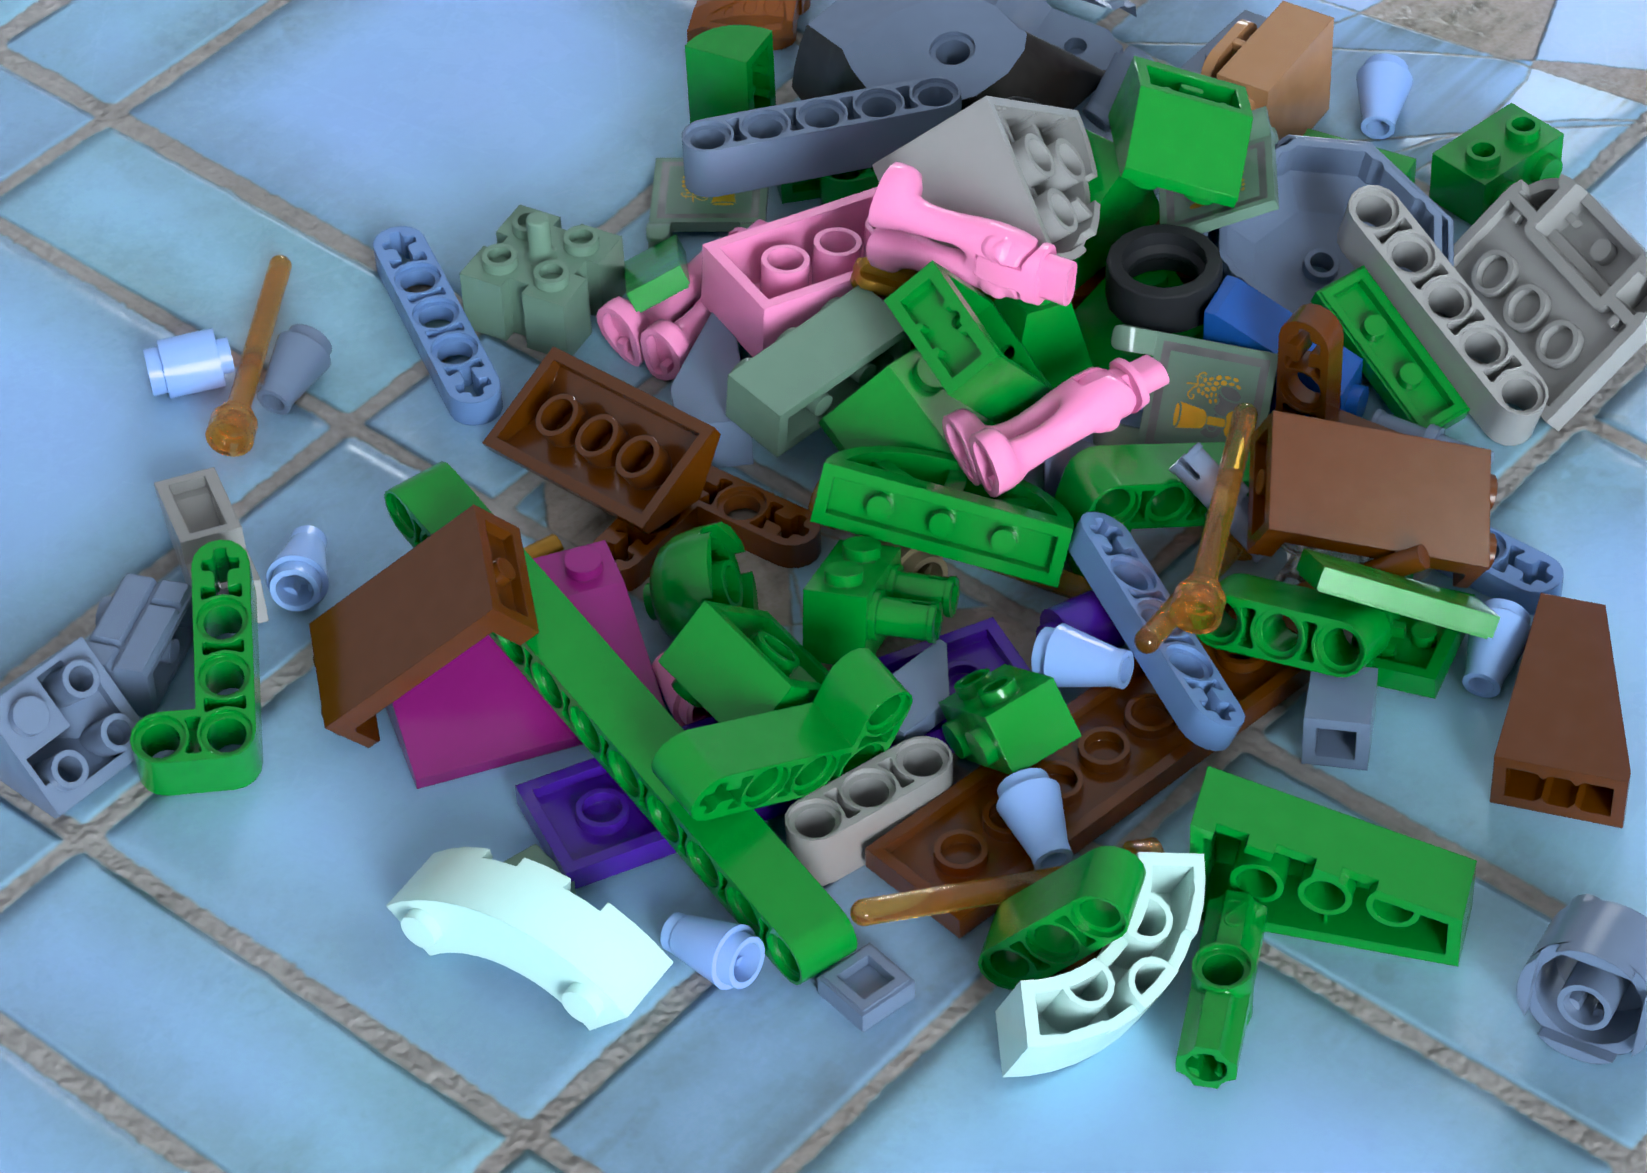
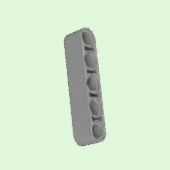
(1439, 288)

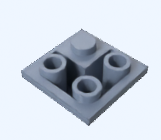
(63, 729)

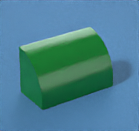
(730, 71)

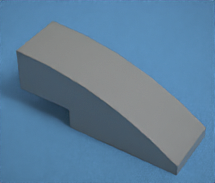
(199, 513)

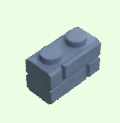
(143, 637)

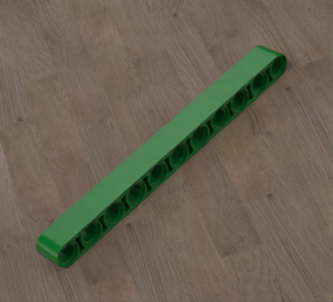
(623, 730)

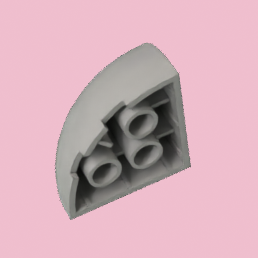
(1010, 166)

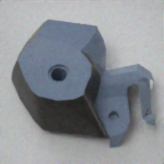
(979, 44)

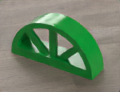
(933, 507)

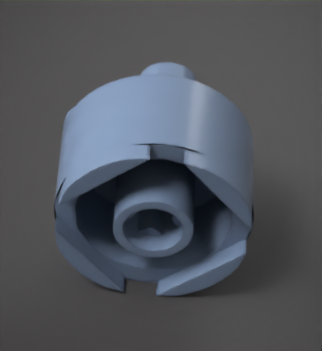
(1589, 981)

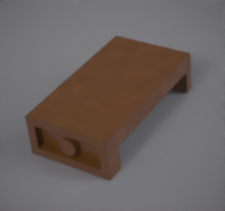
(1370, 494)
(420, 618)

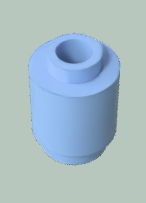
(188, 363)

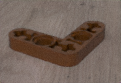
(1320, 326)
(777, 533)

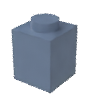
(1339, 719)

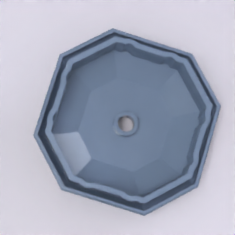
(1314, 189)

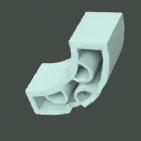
(534, 925)
(1083, 1011)

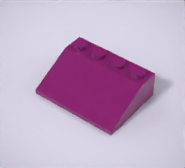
(482, 707)

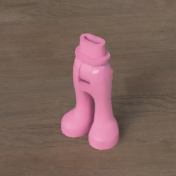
(991, 253)
(663, 332)
(1076, 408)

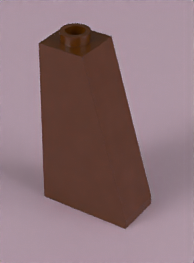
(1564, 720)

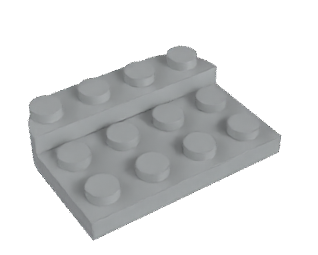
(1560, 286)

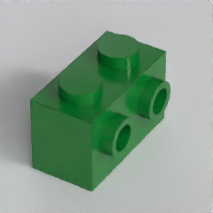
(1491, 158)
(1007, 718)

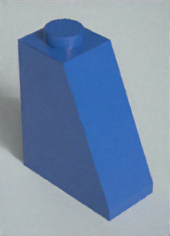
(1252, 320)

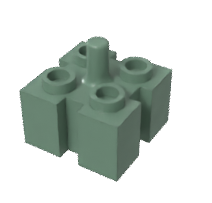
(542, 280)

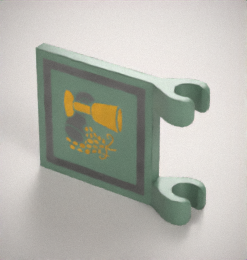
(1257, 189)
(681, 211)
(1202, 389)

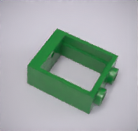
(966, 342)

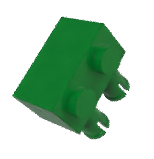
(866, 595)

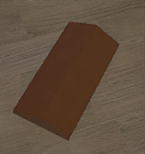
(606, 442)

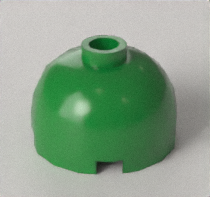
(697, 569)

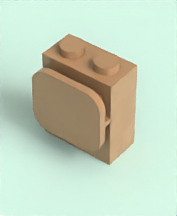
(1280, 65)

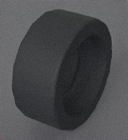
(1162, 249)

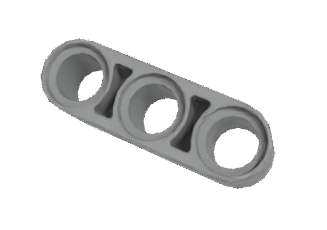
(856, 809)

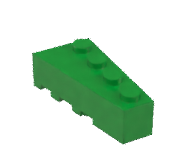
(1331, 872)

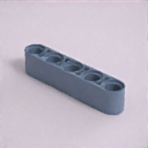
(812, 136)

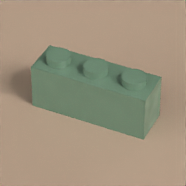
(813, 369)

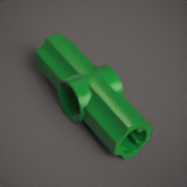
(1221, 989)

